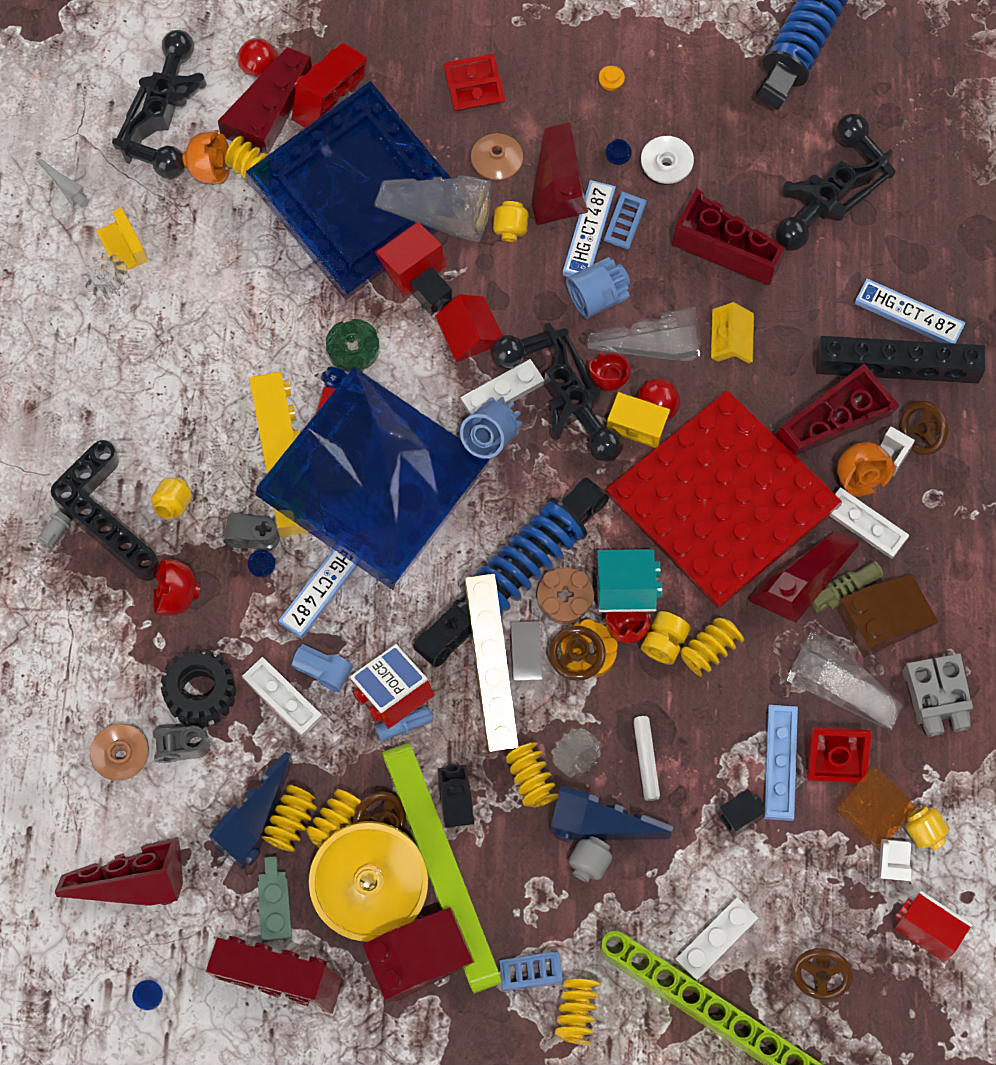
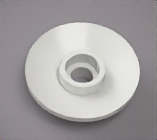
(668, 150)

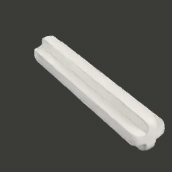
(646, 758)

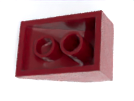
(418, 954)

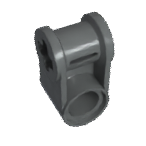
(248, 532)
(173, 744)

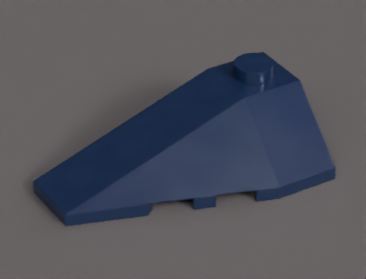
(582, 816)
(241, 829)

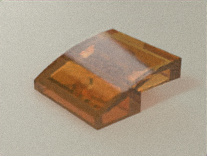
(876, 808)

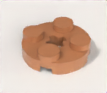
(565, 579)

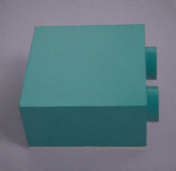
(628, 580)

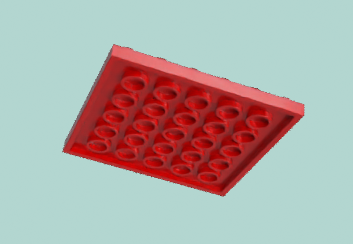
(723, 498)

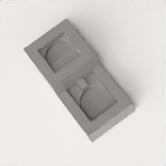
(526, 650)

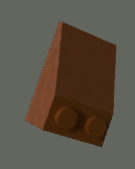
(886, 614)

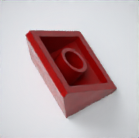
(410, 256)
(468, 326)
(838, 754)

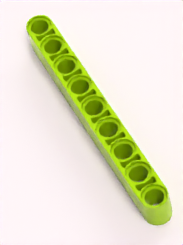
(440, 861)
(706, 1000)

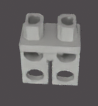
(939, 693)

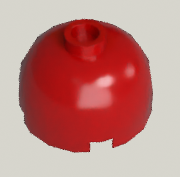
(175, 588)

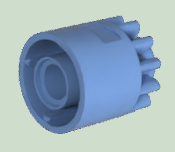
(598, 287)
(490, 428)

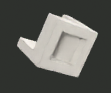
(897, 446)
(895, 860)

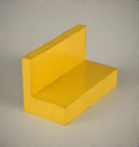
(122, 241)
(732, 333)
(638, 419)

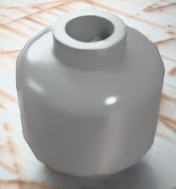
(590, 859)

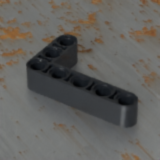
(99, 517)

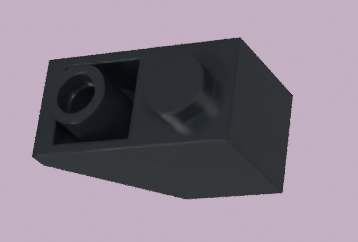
(456, 795)

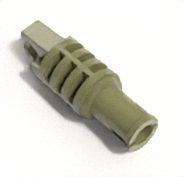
(846, 585)

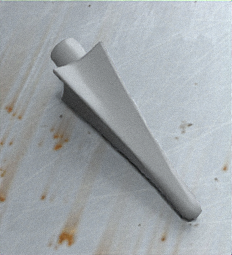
(69, 188)

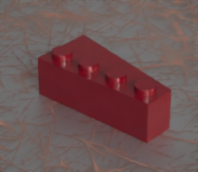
(267, 103)

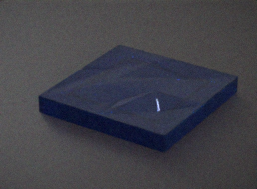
(329, 180)
(372, 478)

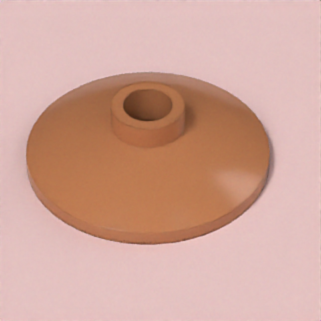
(498, 166)
(111, 741)

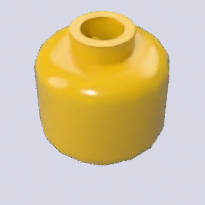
(510, 221)
(171, 498)
(927, 828)

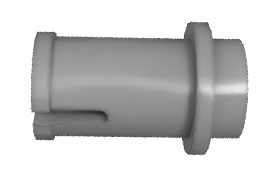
(54, 529)

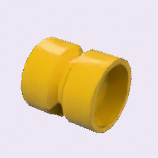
(666, 635)

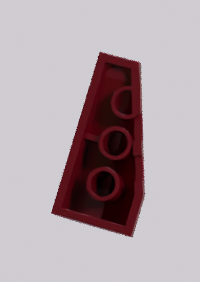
(558, 180)
(800, 581)
(139, 879)

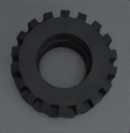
(195, 666)

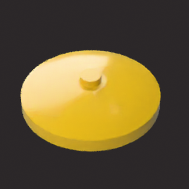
(368, 880)

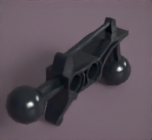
(851, 131)
(167, 160)
(510, 351)

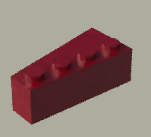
(726, 240)
(841, 410)
(275, 972)

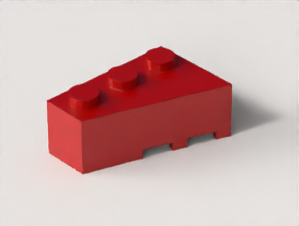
(325, 82)

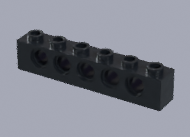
(901, 359)

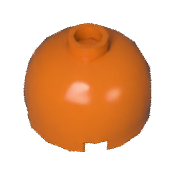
(206, 157)
(864, 467)

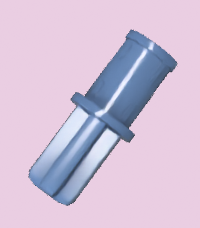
(412, 721)

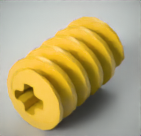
(241, 157)
(710, 644)
(530, 777)
(289, 818)
(333, 819)
(577, 1010)

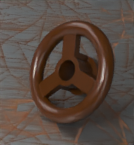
(929, 426)
(580, 643)
(385, 812)
(823, 966)

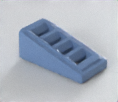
(634, 202)
(555, 979)

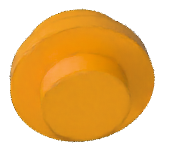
(611, 78)

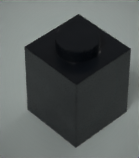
(431, 291)
(741, 812)

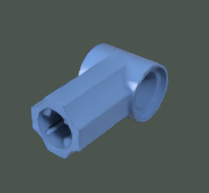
(328, 670)

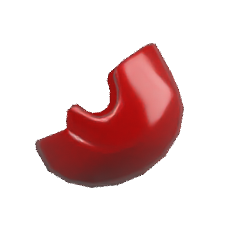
(256, 56)
(609, 371)
(661, 393)
(627, 626)

